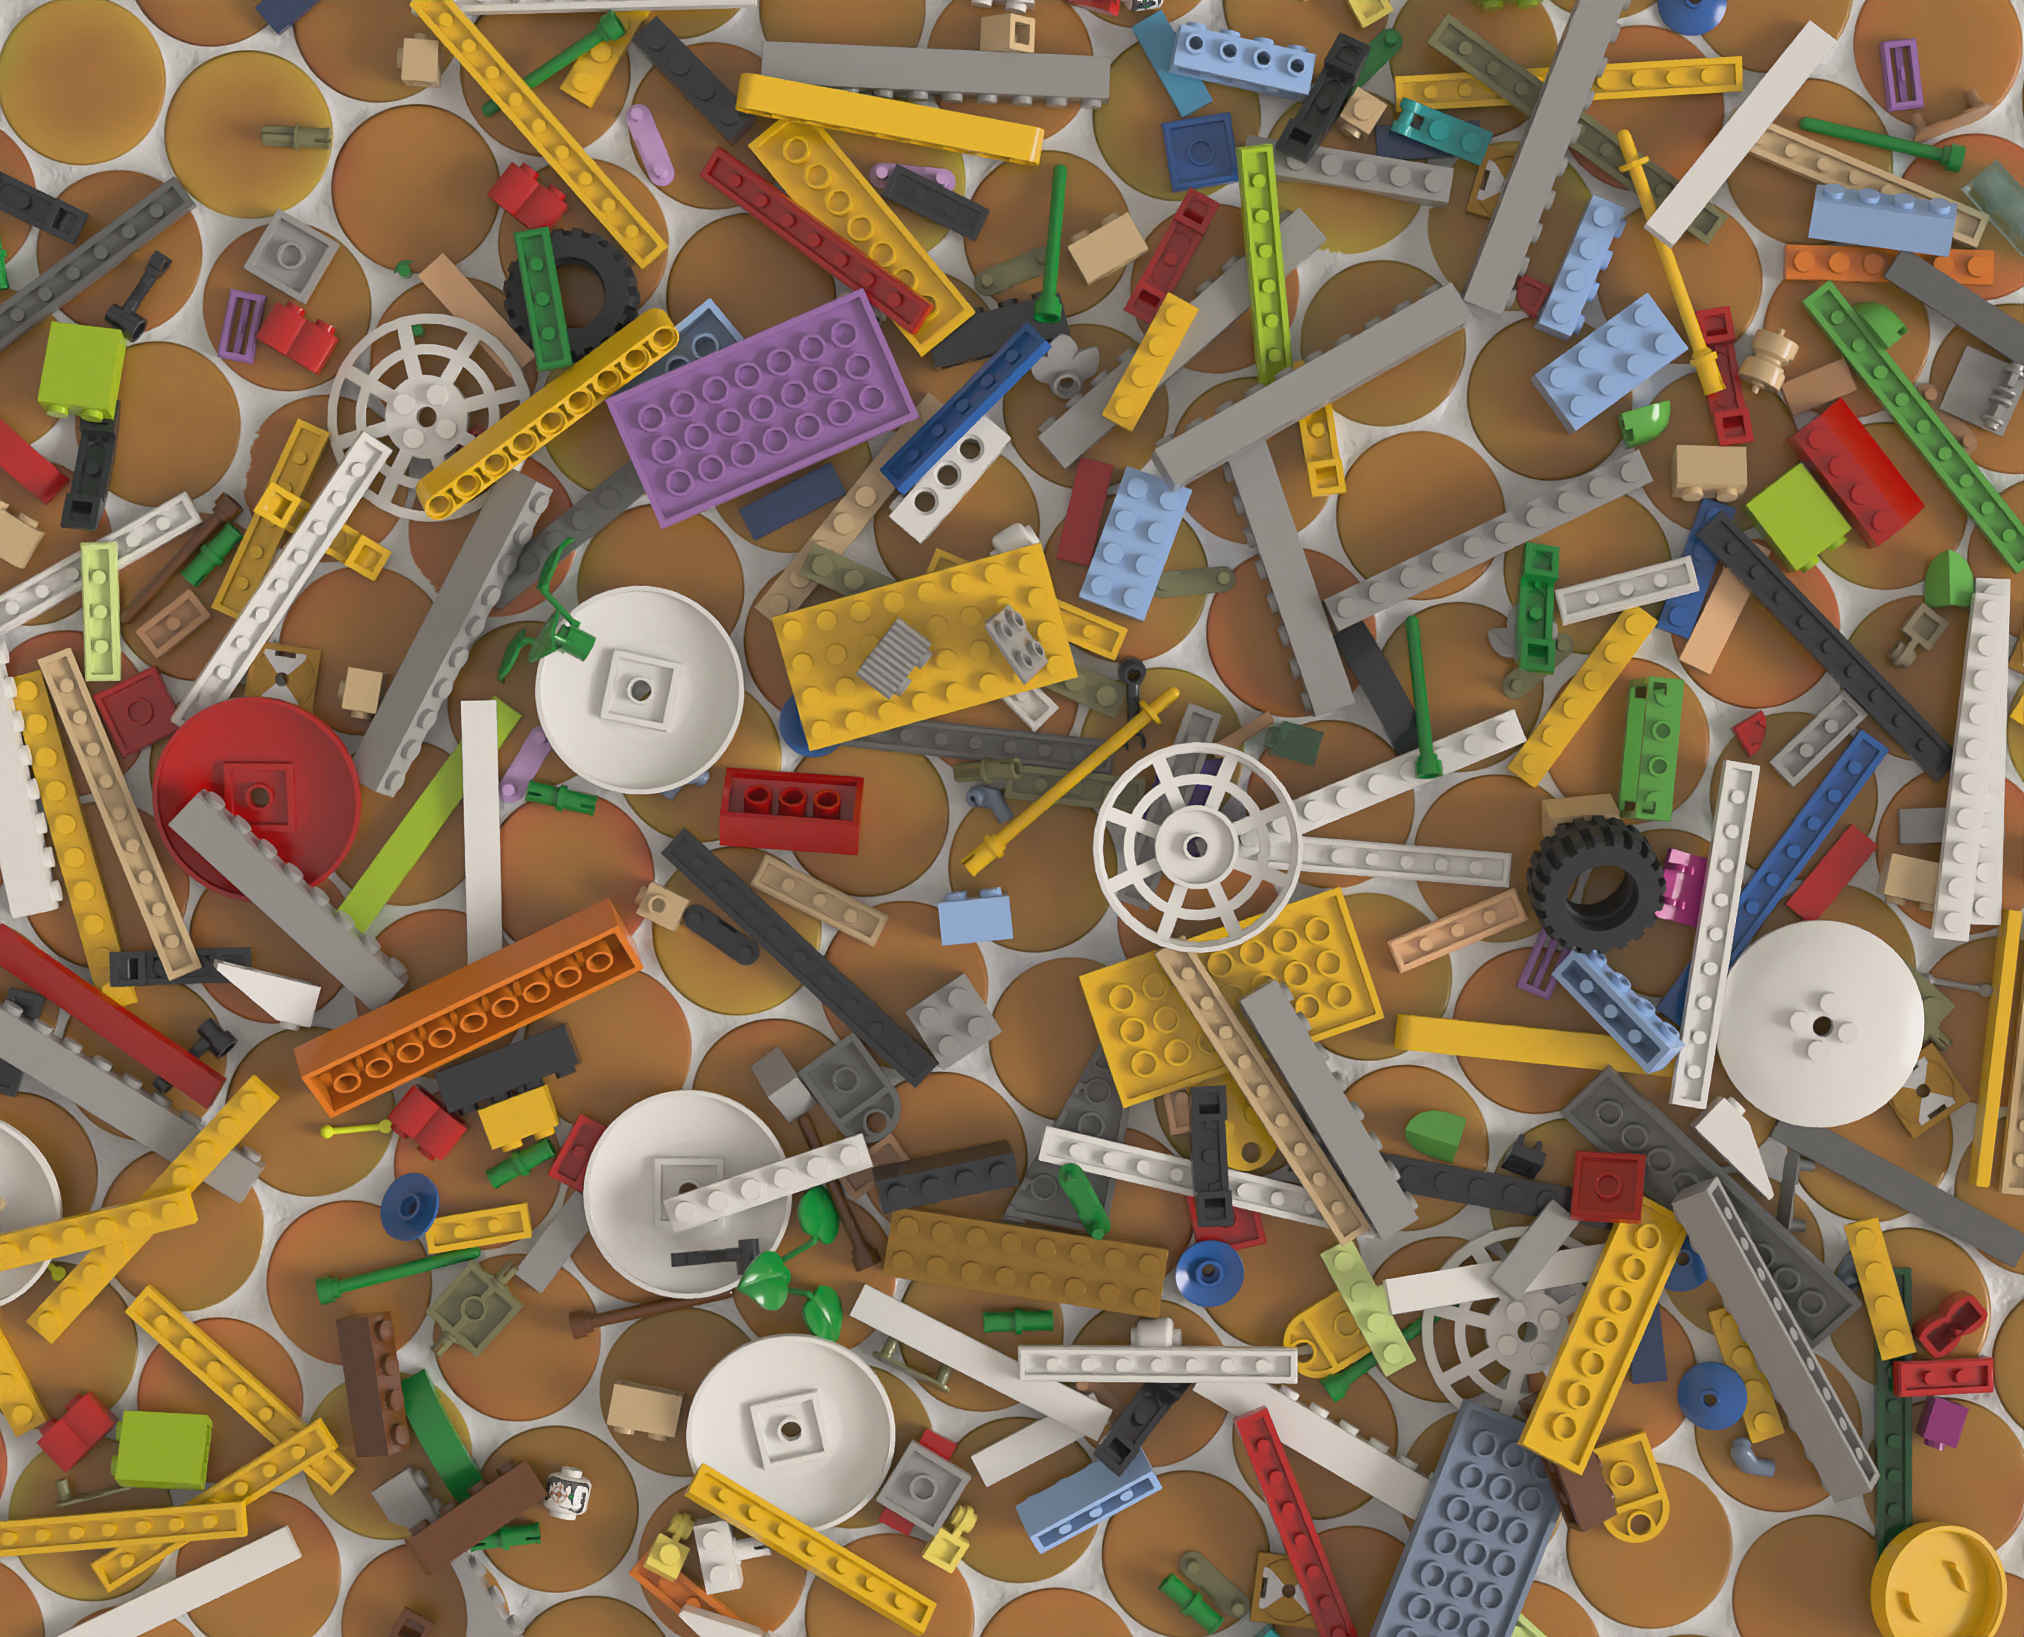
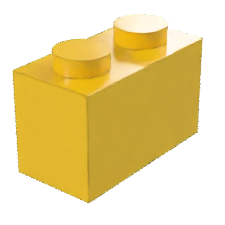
(519, 1118)

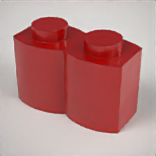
(527, 199)
(297, 337)
(428, 1123)
(1955, 1317)
(77, 1431)

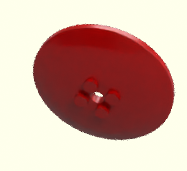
(272, 747)

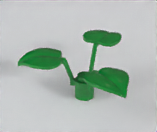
(568, 638)
(768, 1278)

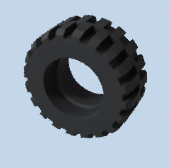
(612, 269)
(1608, 921)

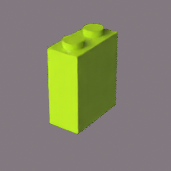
(82, 371)
(1796, 519)
(162, 1450)

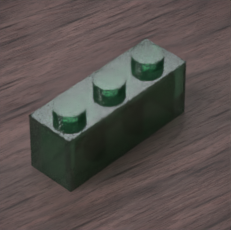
(1293, 743)

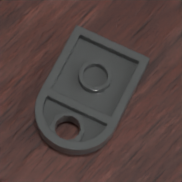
(852, 1087)

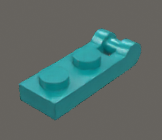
(1443, 132)

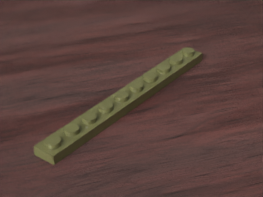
(1522, 90)
(851, 577)

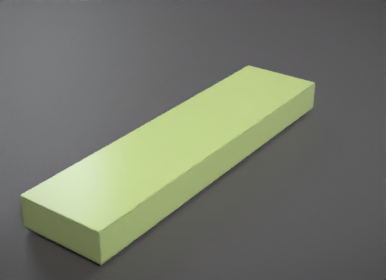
(101, 611)

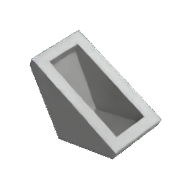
(783, 1085)

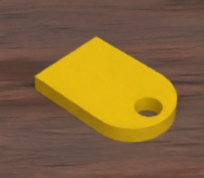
(1330, 1332)
(1637, 1486)

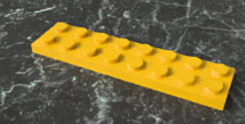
(835, 192)
(1603, 1338)

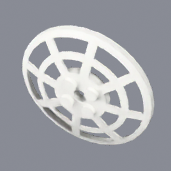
(418, 393)
(1220, 854)
(1500, 1329)

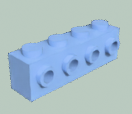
(1242, 62)
(1883, 220)
(1579, 268)
(1619, 1009)
(1085, 1501)

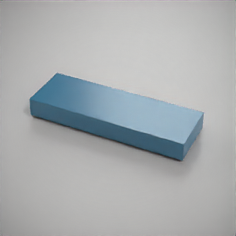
(1157, 42)

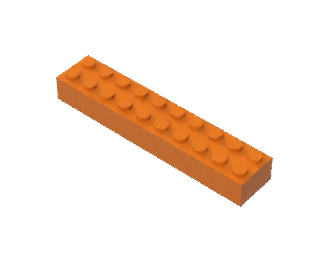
(468, 1008)

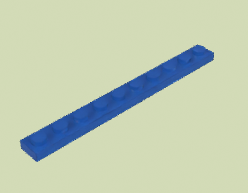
(1791, 852)

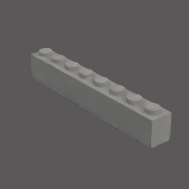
(1289, 581)
(289, 899)
(1328, 1109)

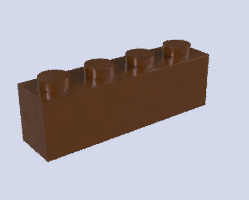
(373, 1384)
(1582, 1498)
(474, 1517)

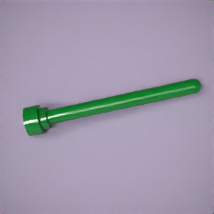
(607, 29)
(1949, 157)
(1047, 307)
(1427, 764)
(331, 1288)
(1337, 1384)

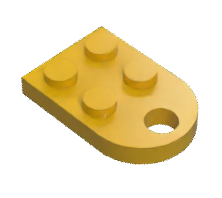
(1242, 1126)

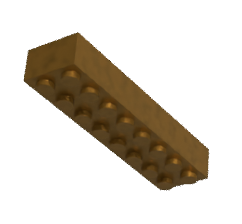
(1026, 1260)

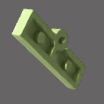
(1368, 1307)

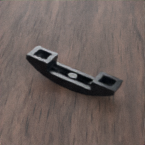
(1325, 100)
(41, 209)
(92, 474)
(1379, 686)
(146, 968)
(1209, 1156)
(1136, 1423)

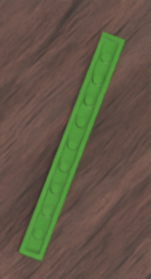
(1918, 423)

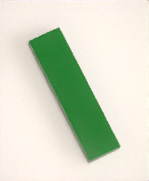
(543, 299)

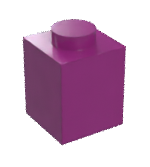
(1941, 1422)

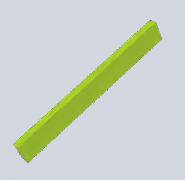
(1264, 260)
(416, 831)

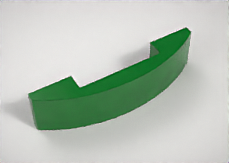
(1535, 608)
(439, 1435)

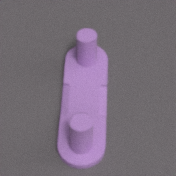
(650, 145)
(881, 173)
(524, 766)

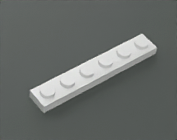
(768, 1183)

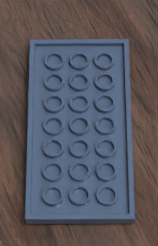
(1473, 1535)

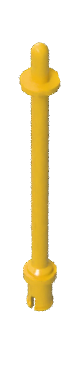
(1702, 356)
(996, 843)

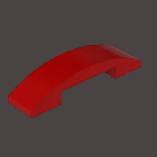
(1172, 255)
(1726, 407)
(29, 466)

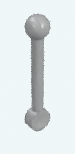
(1983, 989)

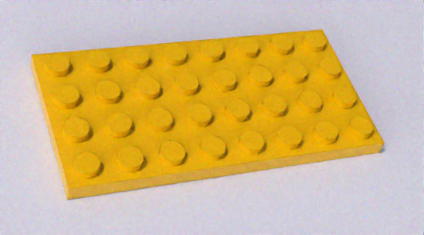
(949, 607)
(1158, 1044)

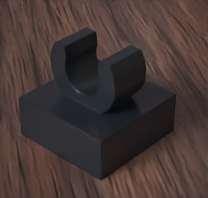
(1523, 1159)

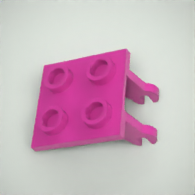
(1684, 887)

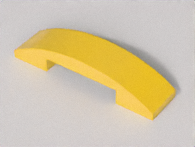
(1321, 451)
(348, 546)

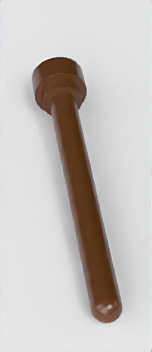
(224, 510)
(863, 1253)
(584, 1323)

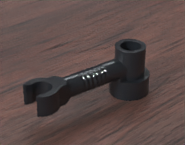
(125, 317)
(1132, 689)
(212, 1039)
(742, 1255)

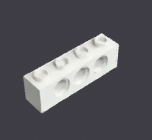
(922, 524)

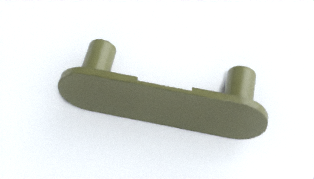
(1011, 272)
(1195, 582)
(1521, 682)
(938, 1383)
(66, 1498)
(1214, 1584)

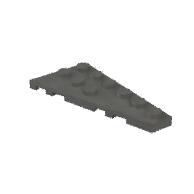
(1091, 1111)

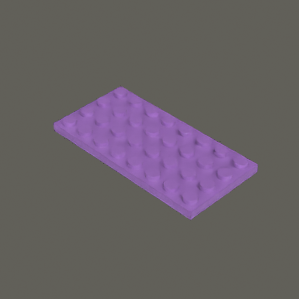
(762, 408)

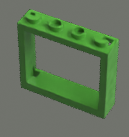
(1650, 748)

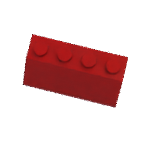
(1855, 473)
(791, 811)

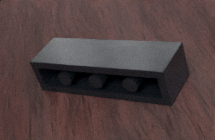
(693, 80)
(989, 330)
(509, 1068)
(945, 1176)

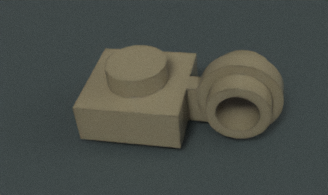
(1922, 629)

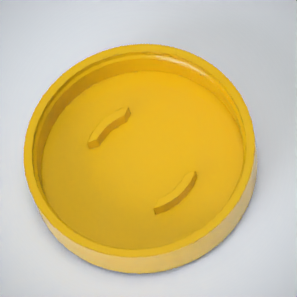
(1938, 1584)

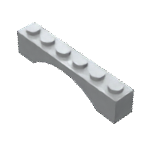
(1368, 173)
(407, 1502)

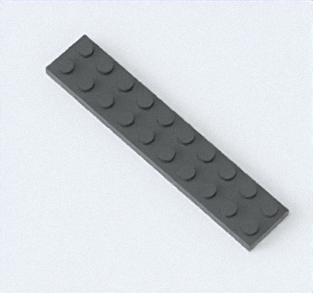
(1625, 1121)

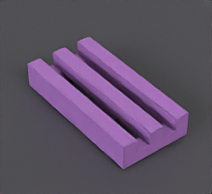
(1887, 74)
(255, 326)
(1533, 988)

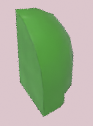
(1881, 322)
(1644, 423)
(1948, 581)
(1436, 1134)

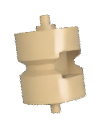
(1771, 353)

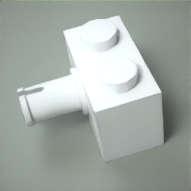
(722, 1553)

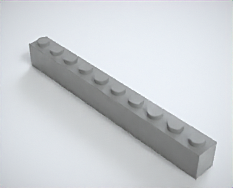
(943, 73)
(1542, 153)
(1219, 307)
(1311, 386)
(1487, 541)
(449, 631)
(116, 1098)
(1775, 1340)

